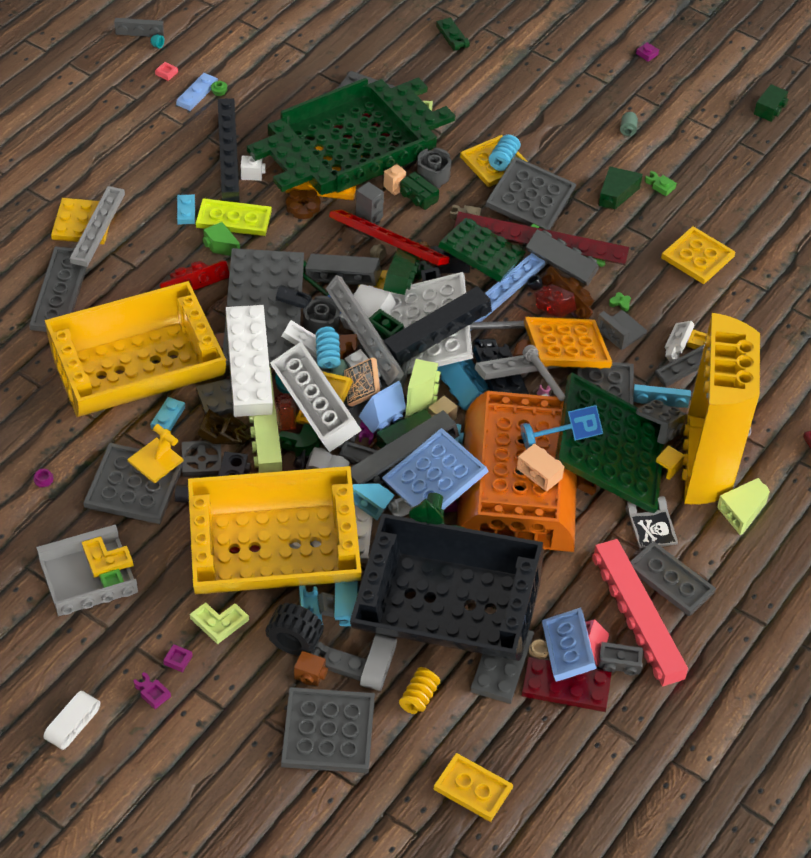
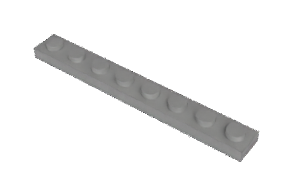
(365, 330)

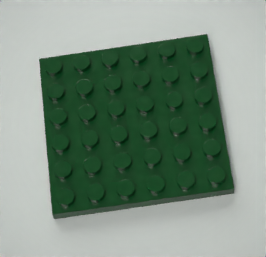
(619, 458)

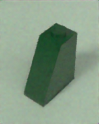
(618, 187)

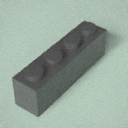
(562, 257)
(351, 268)

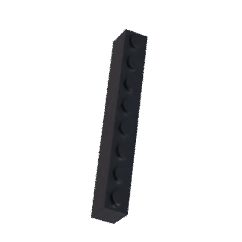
(228, 150)

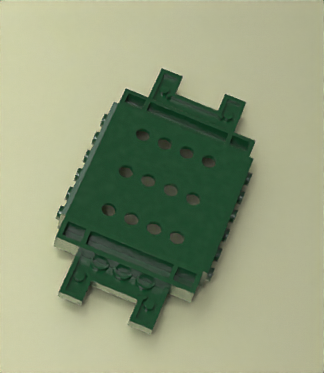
(394, 109)

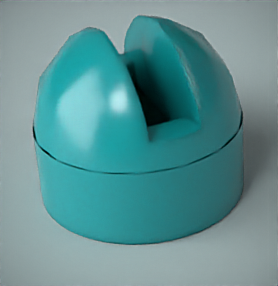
(157, 41)

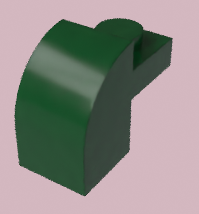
(305, 441)

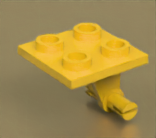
(157, 457)

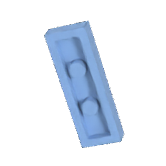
(196, 92)

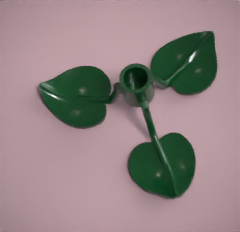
(429, 510)

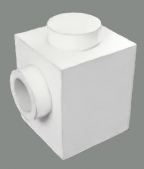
(252, 169)

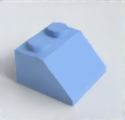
(384, 408)

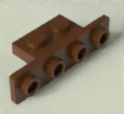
(582, 296)

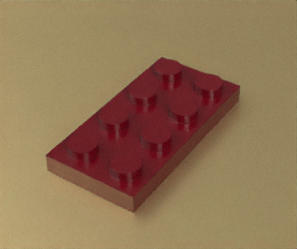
(584, 690)

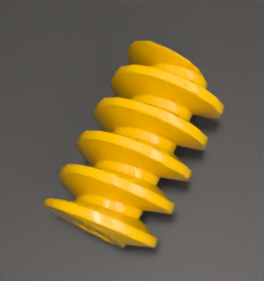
(419, 691)

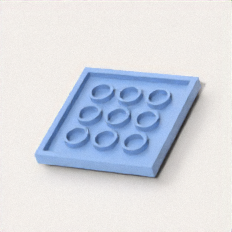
(435, 467)

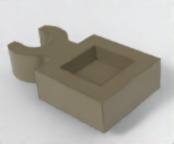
(467, 209)

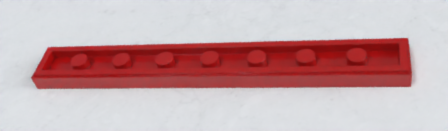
(389, 237)

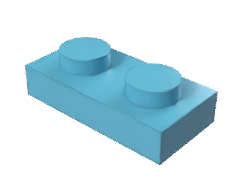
(186, 209)
(168, 413)

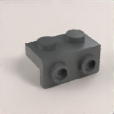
(620, 658)

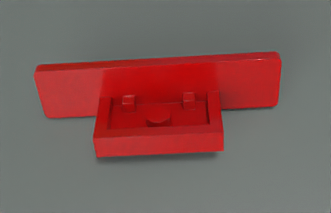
(199, 274)

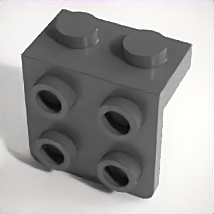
(669, 417)

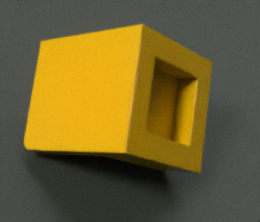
(671, 460)

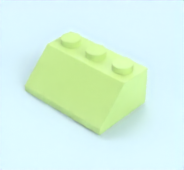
(422, 387)

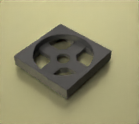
(201, 471)

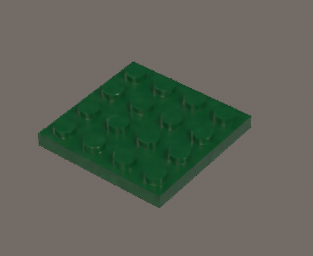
(482, 249)

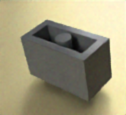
(369, 203)

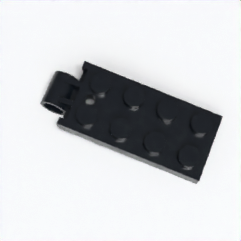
(488, 350)

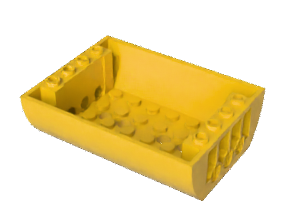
(128, 338)
(721, 409)
(273, 514)

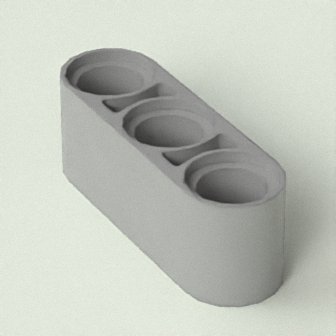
(378, 662)

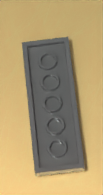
(58, 289)

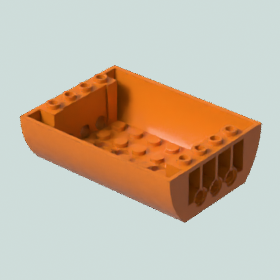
(493, 502)

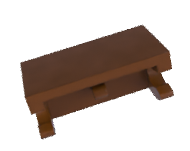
(348, 345)

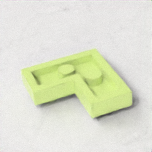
(219, 626)

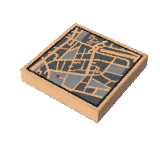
(365, 381)

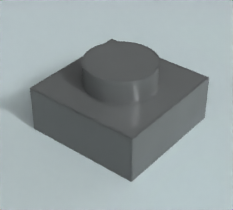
(326, 604)

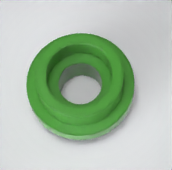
(219, 88)

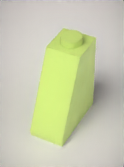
(743, 504)

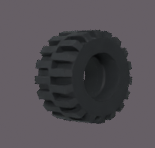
(294, 629)

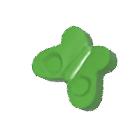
(620, 300)

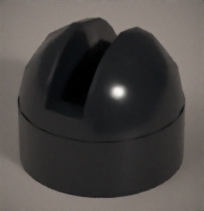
(535, 282)

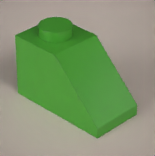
(220, 239)

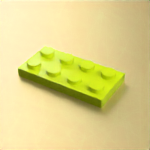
(235, 216)

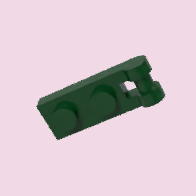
(452, 34)

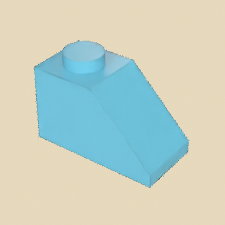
(372, 498)

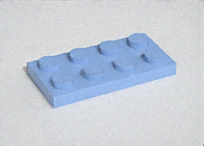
(568, 644)

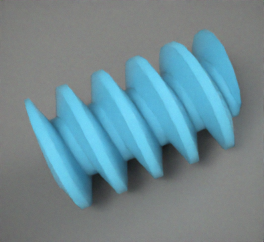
(504, 152)
(327, 348)

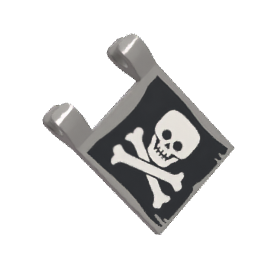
(652, 526)

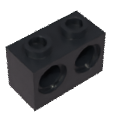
(234, 464)

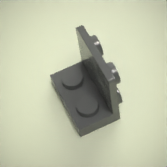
(620, 328)

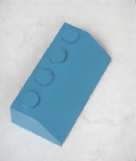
(463, 381)

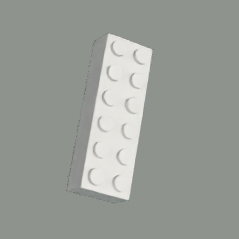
(249, 361)
(315, 397)

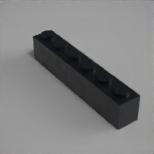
(438, 325)

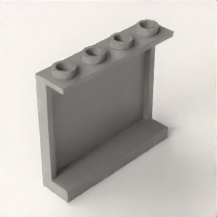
(71, 577)

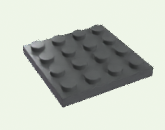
(530, 194)
(126, 491)
(328, 730)

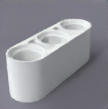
(72, 720)

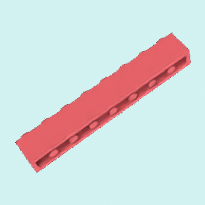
(640, 613)

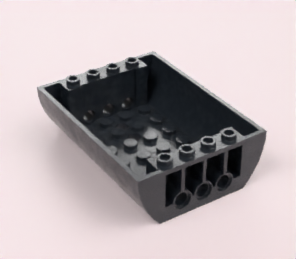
(458, 570)

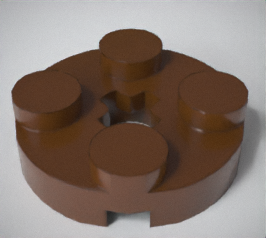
(300, 211)

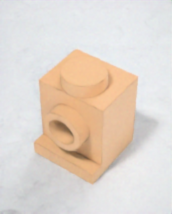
(393, 178)

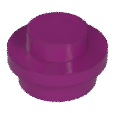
(43, 478)

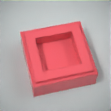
(166, 71)

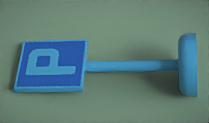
(583, 422)

